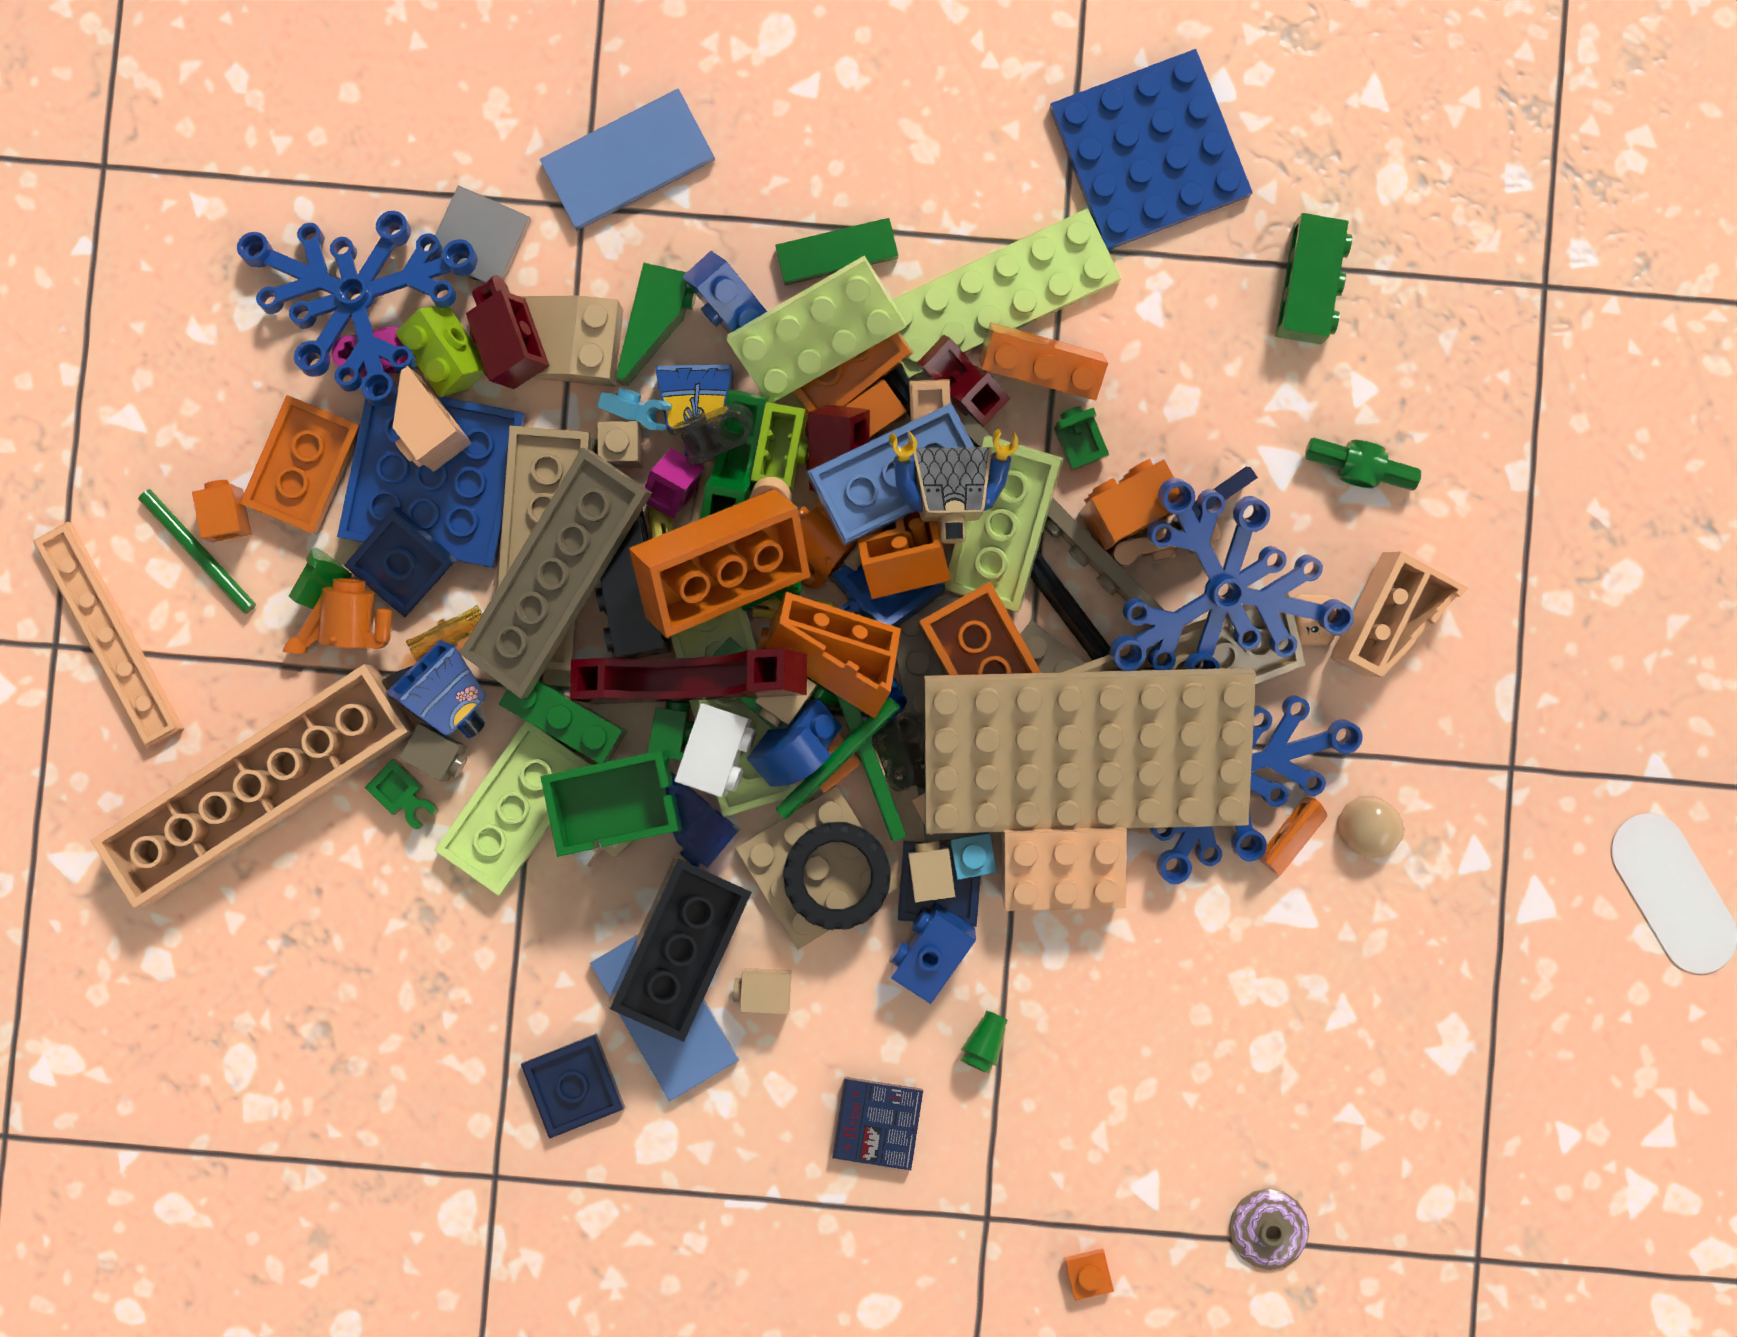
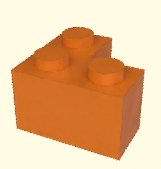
(903, 557)

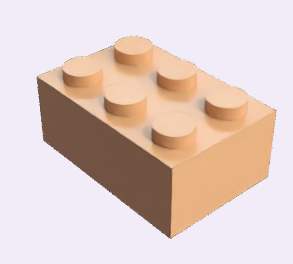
(1064, 868)

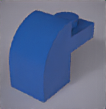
(796, 751)

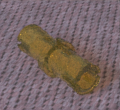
(448, 631)

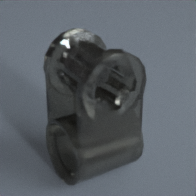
(707, 435)
(902, 751)

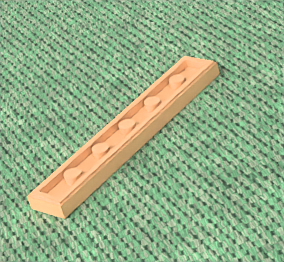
(108, 634)

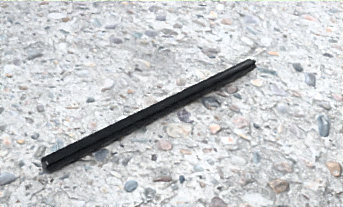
(1041, 572)

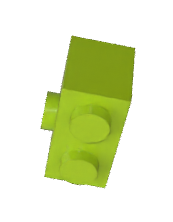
(442, 350)
(781, 444)

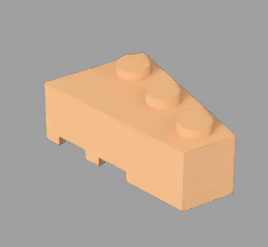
(1392, 612)

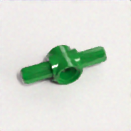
(1363, 464)

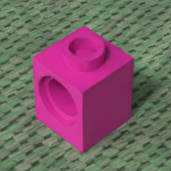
(673, 483)

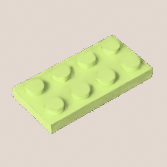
(816, 330)
(1007, 536)
(507, 810)

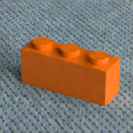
(1043, 361)

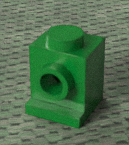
(671, 729)

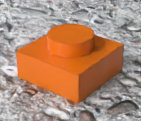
(1089, 1274)

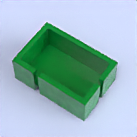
(612, 802)

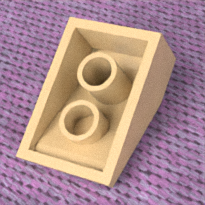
(578, 337)

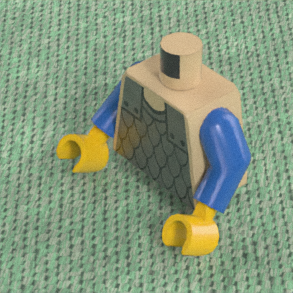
(951, 482)

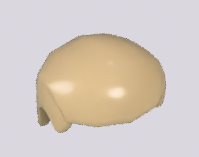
(1371, 826)

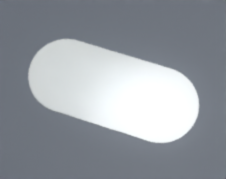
(1674, 893)

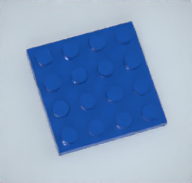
(1150, 149)
(456, 503)

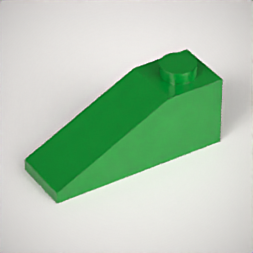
(655, 315)

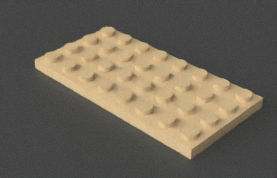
(1088, 750)

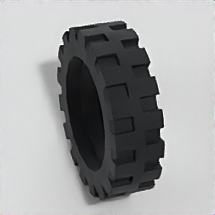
(819, 914)

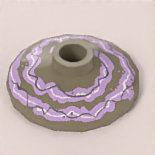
(1259, 1212)

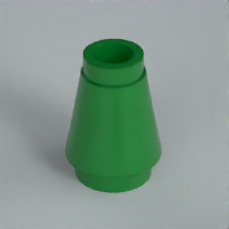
(985, 1042)

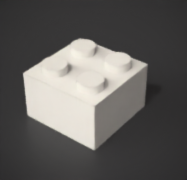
(715, 751)

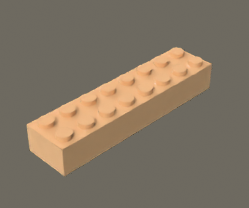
(253, 786)

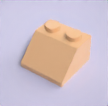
(424, 425)

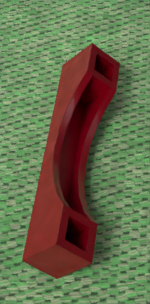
(729, 676)

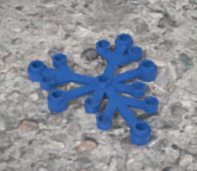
(315, 277)
(1268, 601)
(1275, 756)

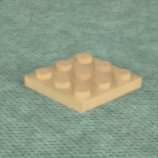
(833, 874)

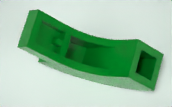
(733, 468)

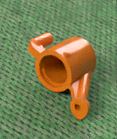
(823, 545)
(344, 620)

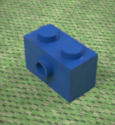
(723, 293)
(932, 952)

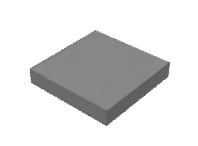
(490, 229)

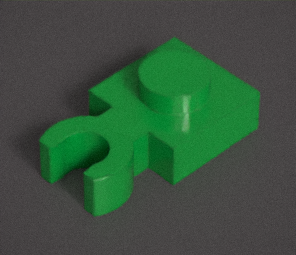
(397, 790)

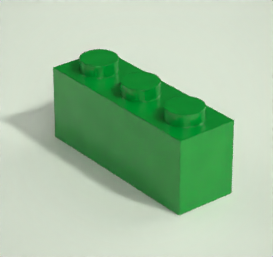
(1313, 279)
(567, 721)

